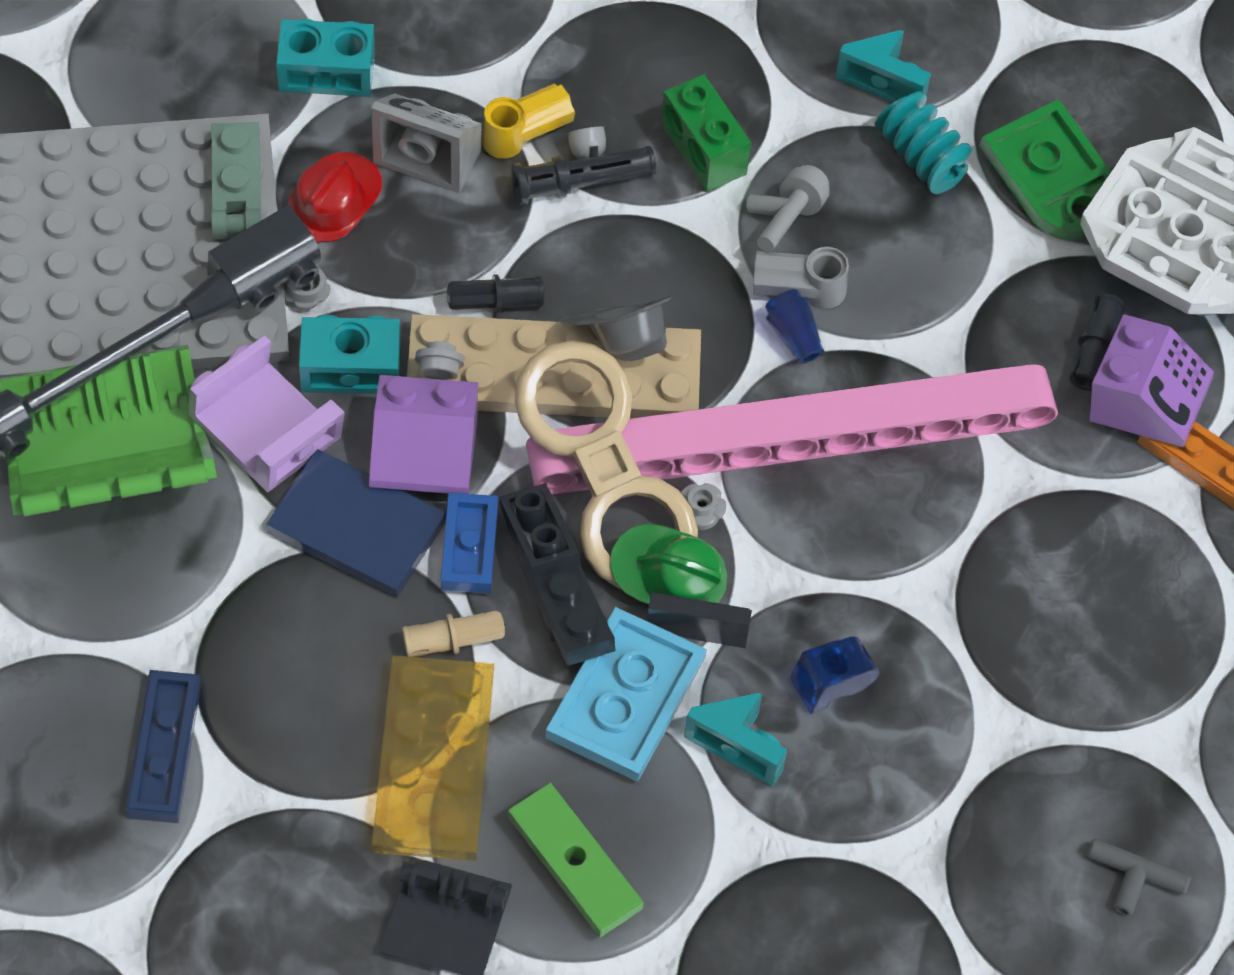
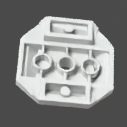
(1155, 198)

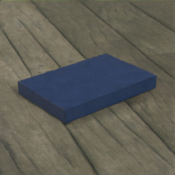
(356, 527)

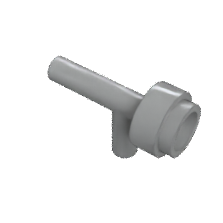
(801, 193)

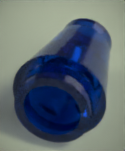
(795, 325)

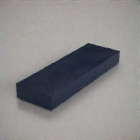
(163, 746)

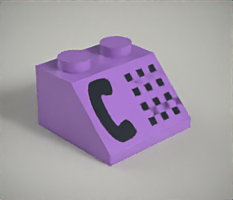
(1149, 382)

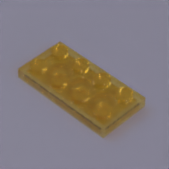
(433, 758)

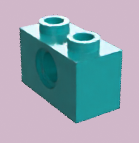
(329, 370)

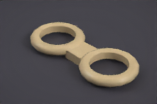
(601, 454)

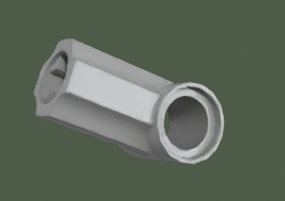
(786, 271)

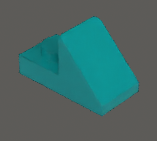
(875, 68)
(726, 732)

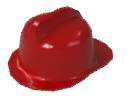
(335, 194)

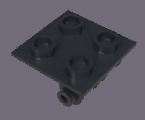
(445, 918)

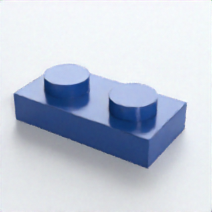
(469, 543)

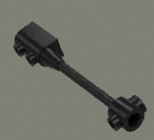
(239, 273)

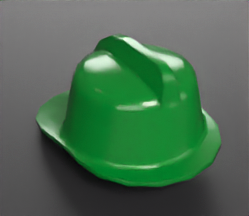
(667, 562)

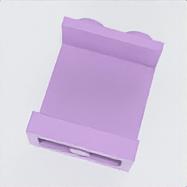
(262, 416)

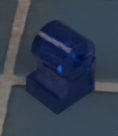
(833, 672)

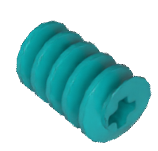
(925, 141)

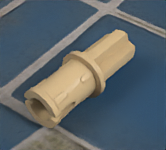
(452, 633)

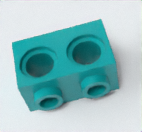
(325, 57)

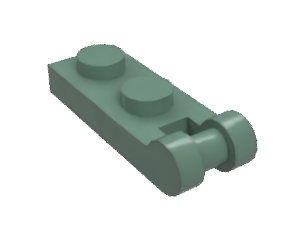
(235, 177)

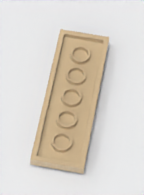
(501, 348)

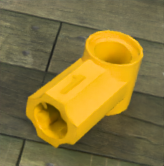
(513, 121)

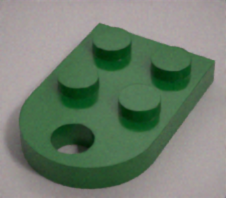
(1047, 167)

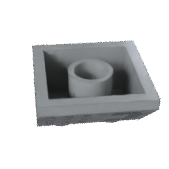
(424, 141)

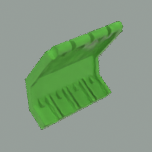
(111, 435)

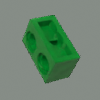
(705, 132)

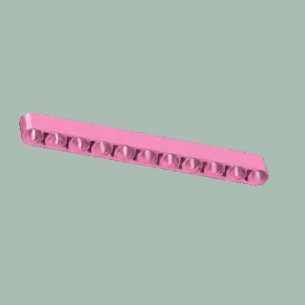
(818, 425)

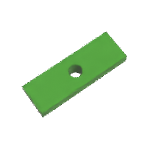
(559, 835)

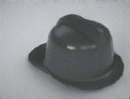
(628, 330)

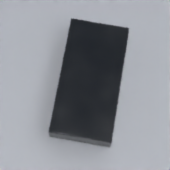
(700, 619)

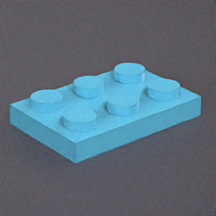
(627, 696)

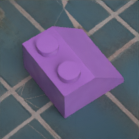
(423, 434)

